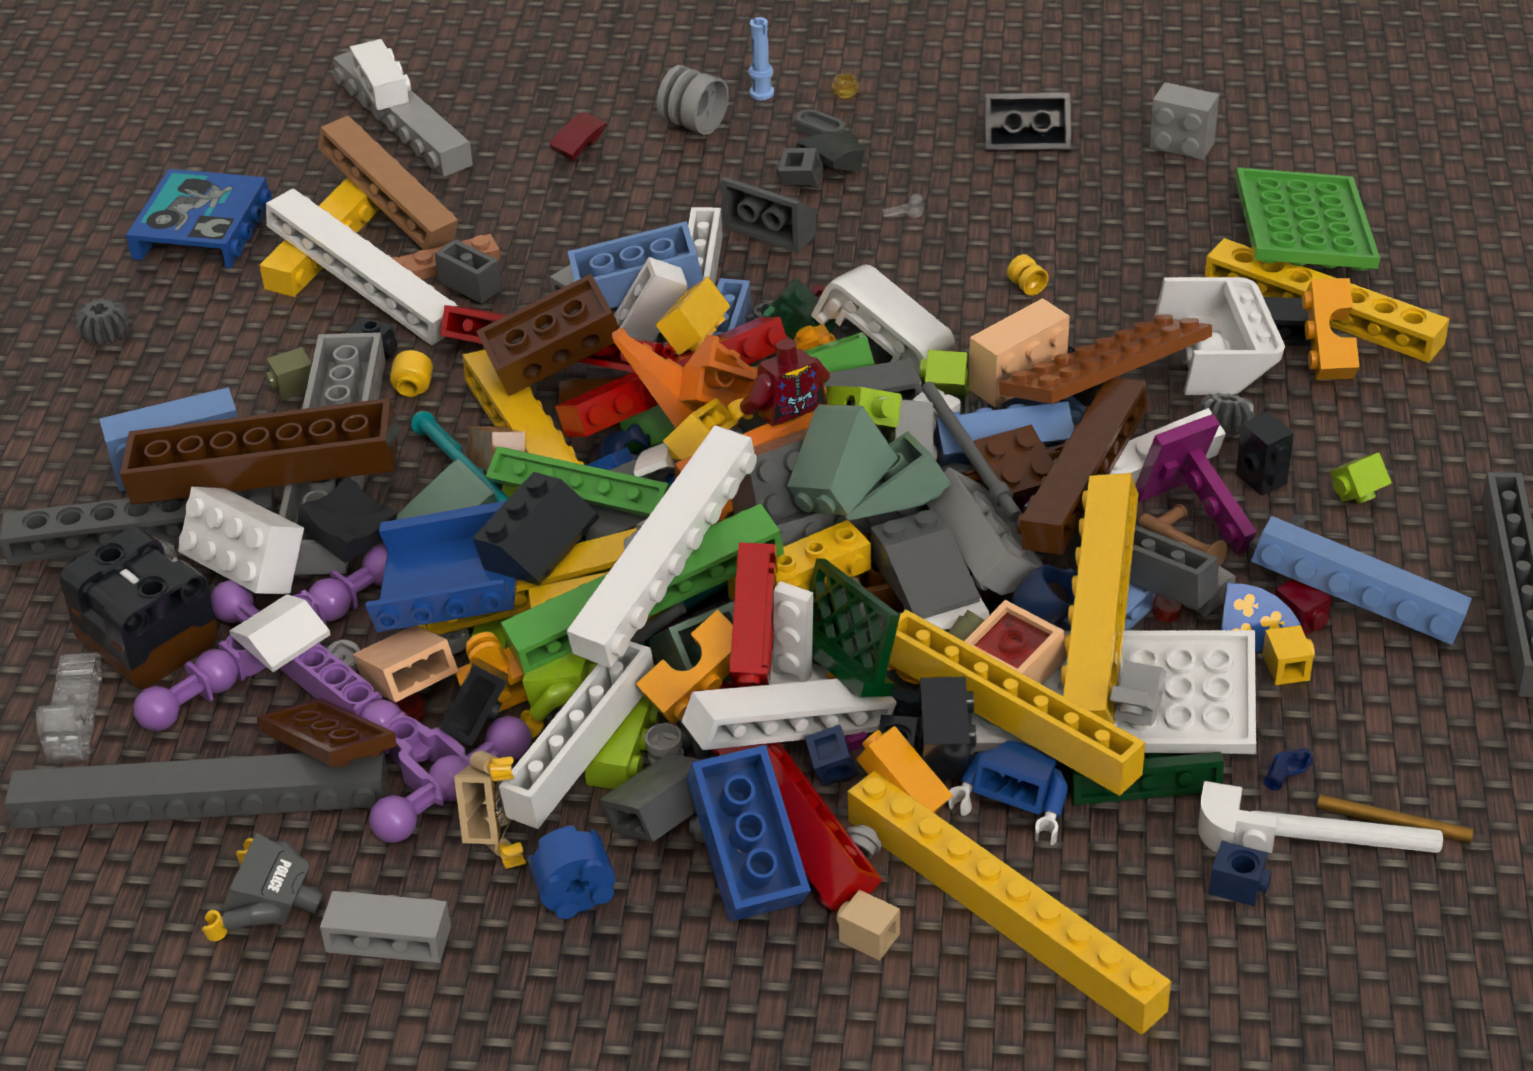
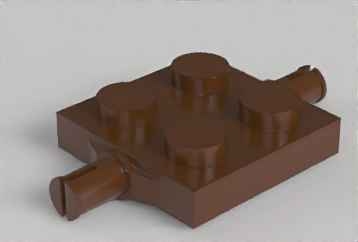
(1017, 459)

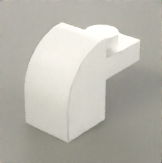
(1224, 821)

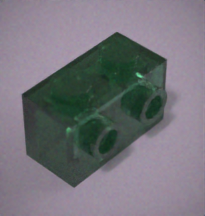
(795, 308)

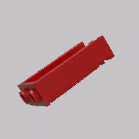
(753, 615)

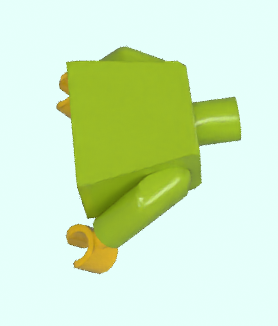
(552, 687)

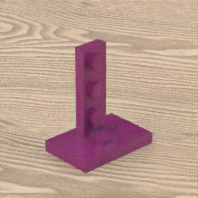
(1181, 459)

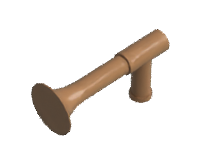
(1163, 527)

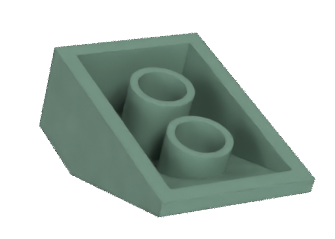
(907, 483)

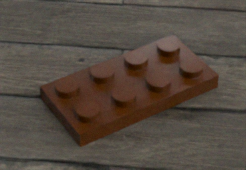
(327, 732)

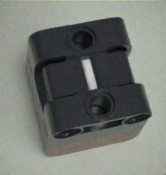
(139, 607)

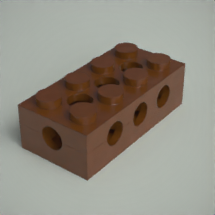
(549, 334)

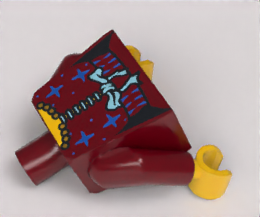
(784, 387)

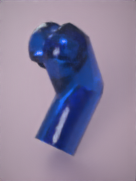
(1287, 764)

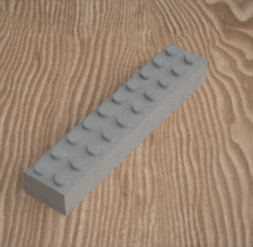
(342, 372)

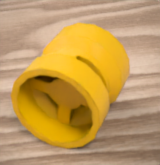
(1027, 274)

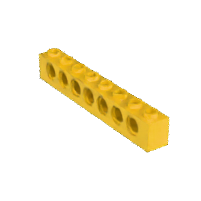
(1371, 318)

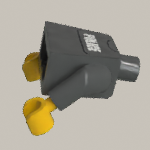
(263, 888)

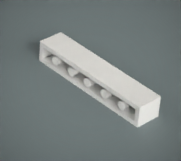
(780, 713)
(574, 737)

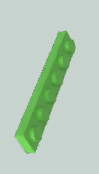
(592, 484)

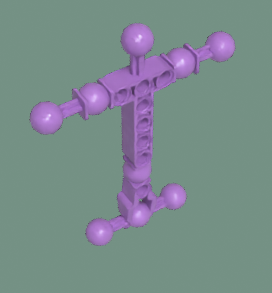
(332, 680)

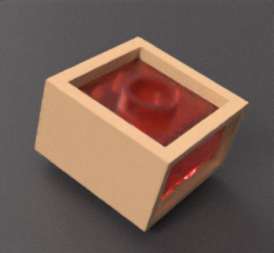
(1021, 641)

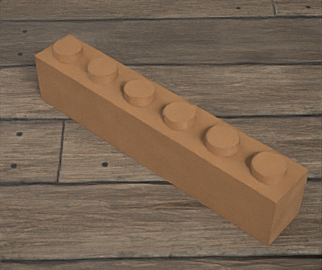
(387, 183)

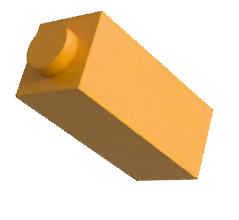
(902, 766)

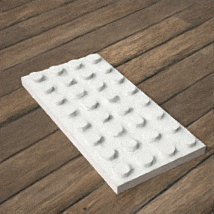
(1205, 696)

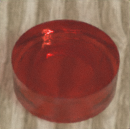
(413, 706)

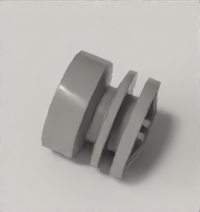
(692, 99)

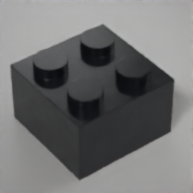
(946, 725)

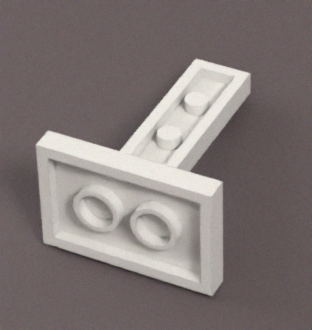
(793, 637)

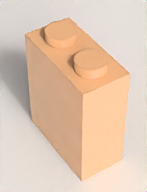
(405, 662)

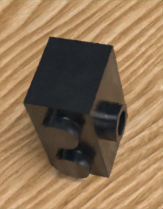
(1264, 453)
(475, 702)

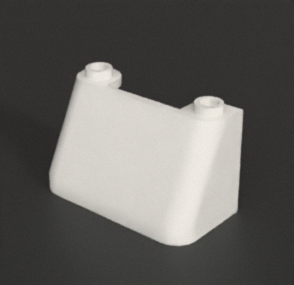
(883, 315)

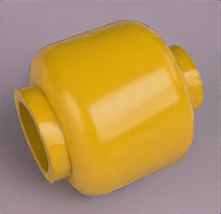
(411, 373)

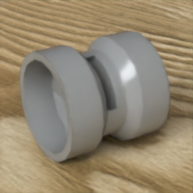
(661, 740)

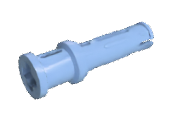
(760, 70)

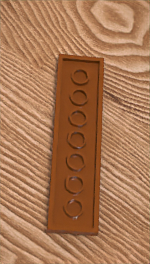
(1105, 359)

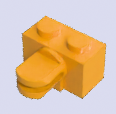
(489, 649)

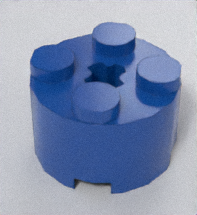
(572, 871)

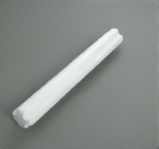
(1357, 832)

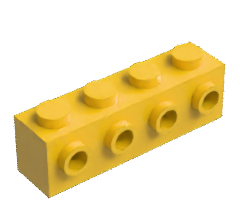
(839, 544)

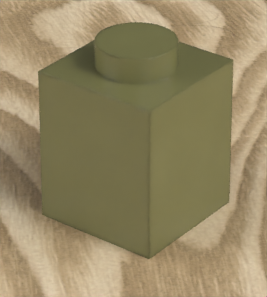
(289, 373)

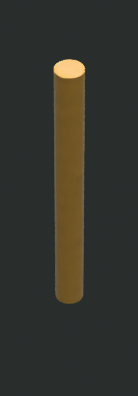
(1392, 817)

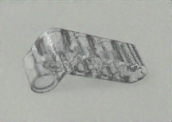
(70, 719)

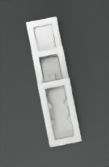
(655, 463)

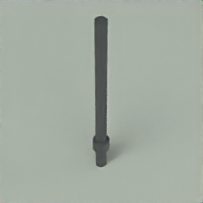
(998, 490)

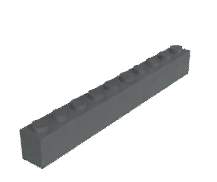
(191, 789)

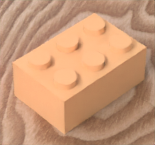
(1015, 345)

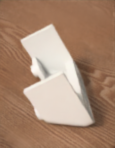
(1239, 316)

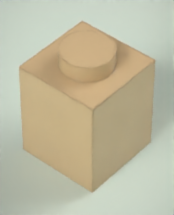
(868, 924)

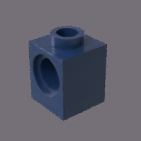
(831, 755)
(1239, 873)

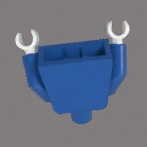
(1016, 777)

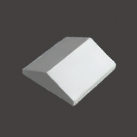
(281, 631)

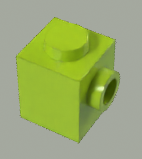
(1360, 478)

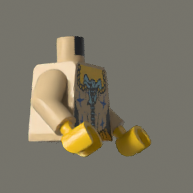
(482, 807)

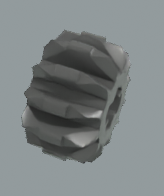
(102, 320)
(1228, 410)

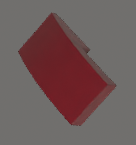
(576, 134)

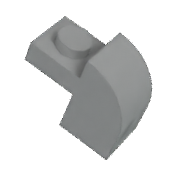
(1139, 693)

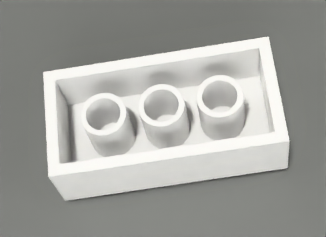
(240, 540)

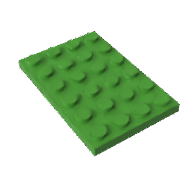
(1306, 219)

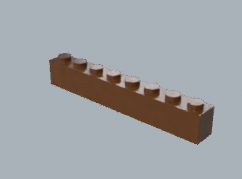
(1090, 451)

